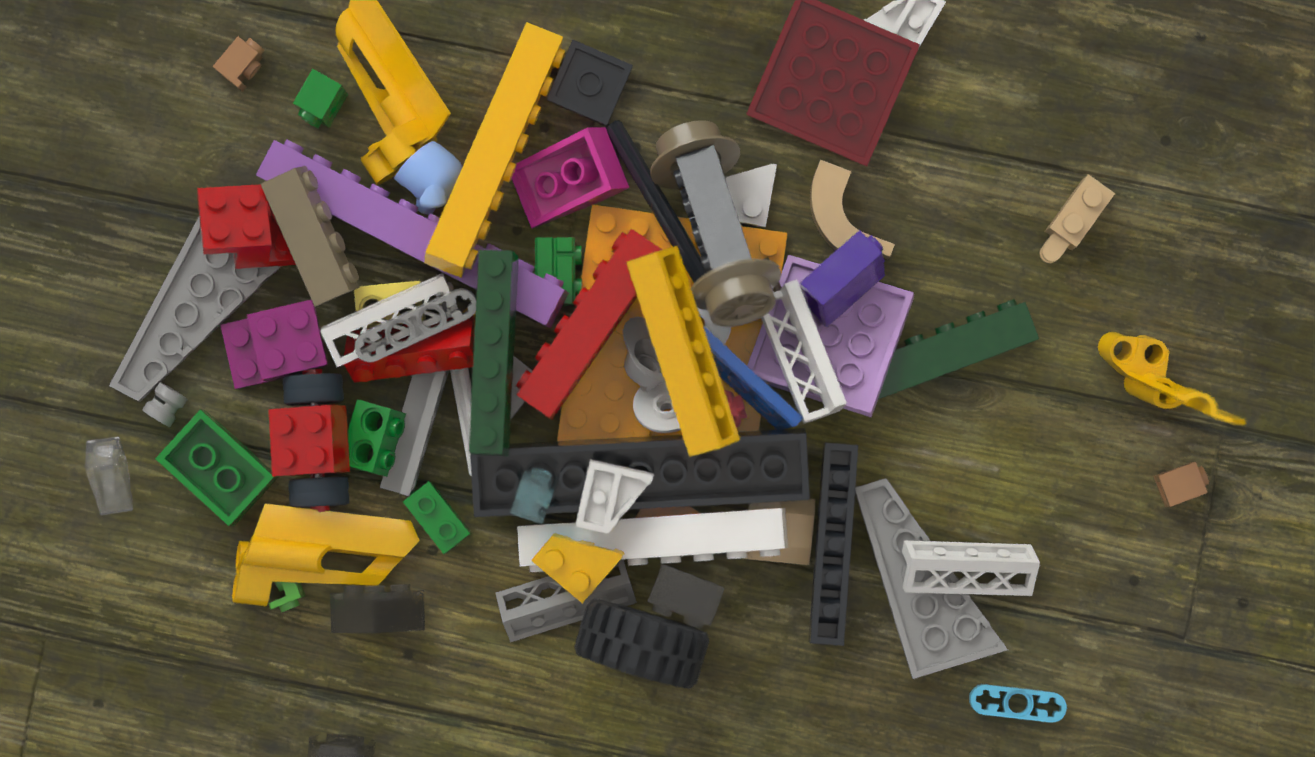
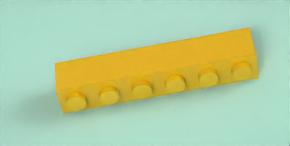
(683, 351)

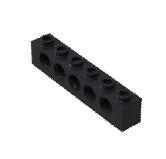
(833, 544)

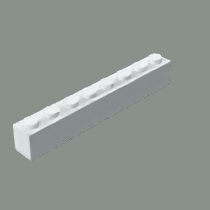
(672, 536)

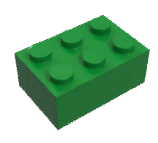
(216, 468)

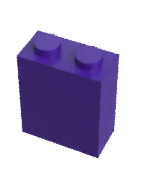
(843, 277)

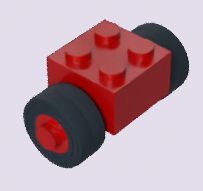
(312, 440)

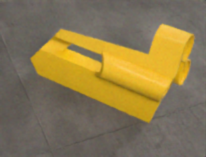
(408, 107)
(294, 540)

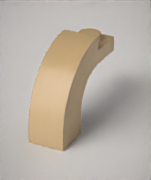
(827, 207)

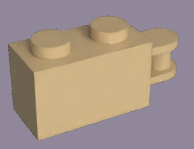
(1075, 218)

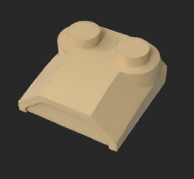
(799, 531)

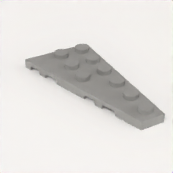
(187, 310)

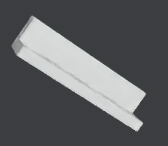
(381, 309)
(814, 354)
(973, 561)

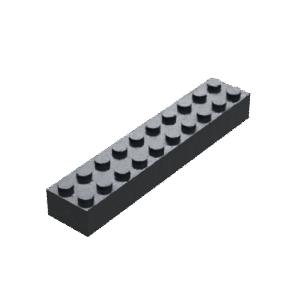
(752, 470)

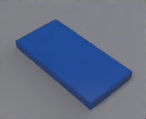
(751, 386)

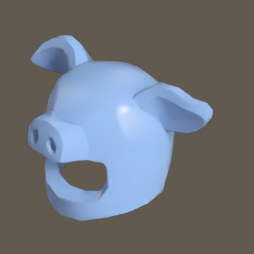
(430, 176)

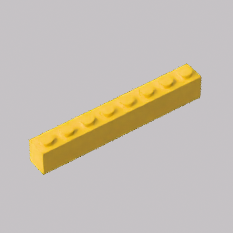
(493, 151)

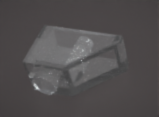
(109, 475)

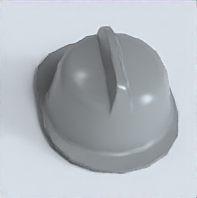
(641, 360)

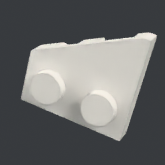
(908, 17)
(752, 194)
(609, 494)

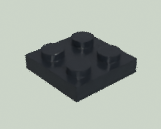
(589, 83)

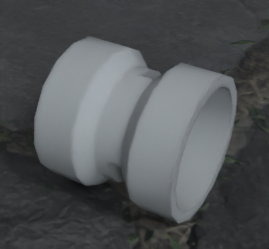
(164, 404)

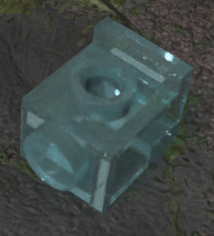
(533, 495)

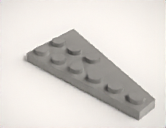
(932, 627)

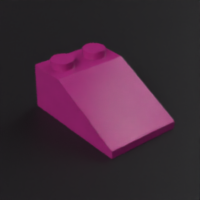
(569, 176)

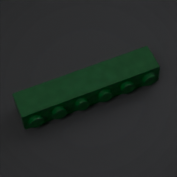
(959, 346)
(493, 353)

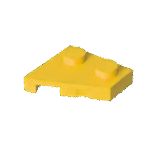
(576, 564)

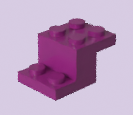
(274, 344)

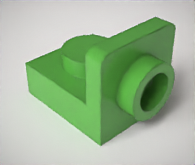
(293, 592)

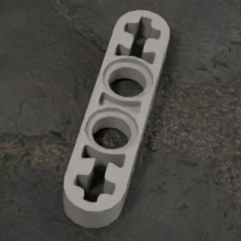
(413, 320)

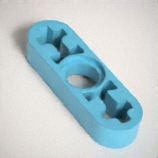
(1041, 714)

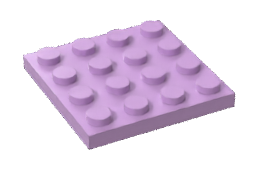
(856, 343)

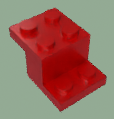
(242, 224)

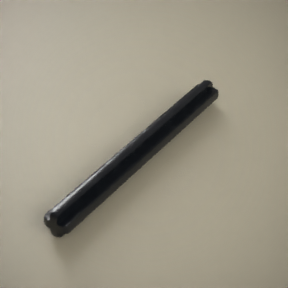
(656, 199)

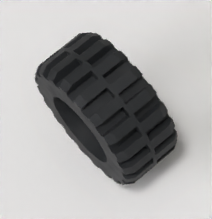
(641, 644)

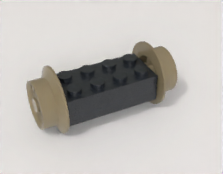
(695, 161)

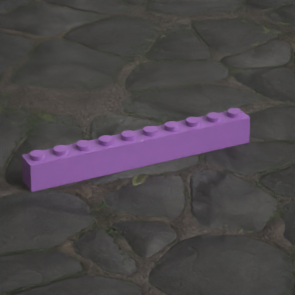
(403, 227)

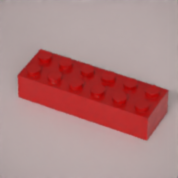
(586, 330)

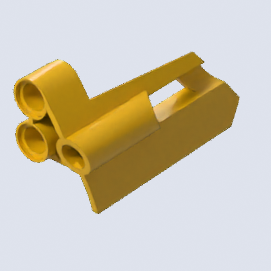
(1148, 379)

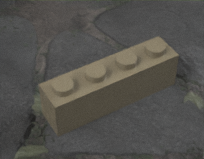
(310, 235)

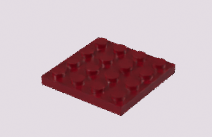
(833, 79)

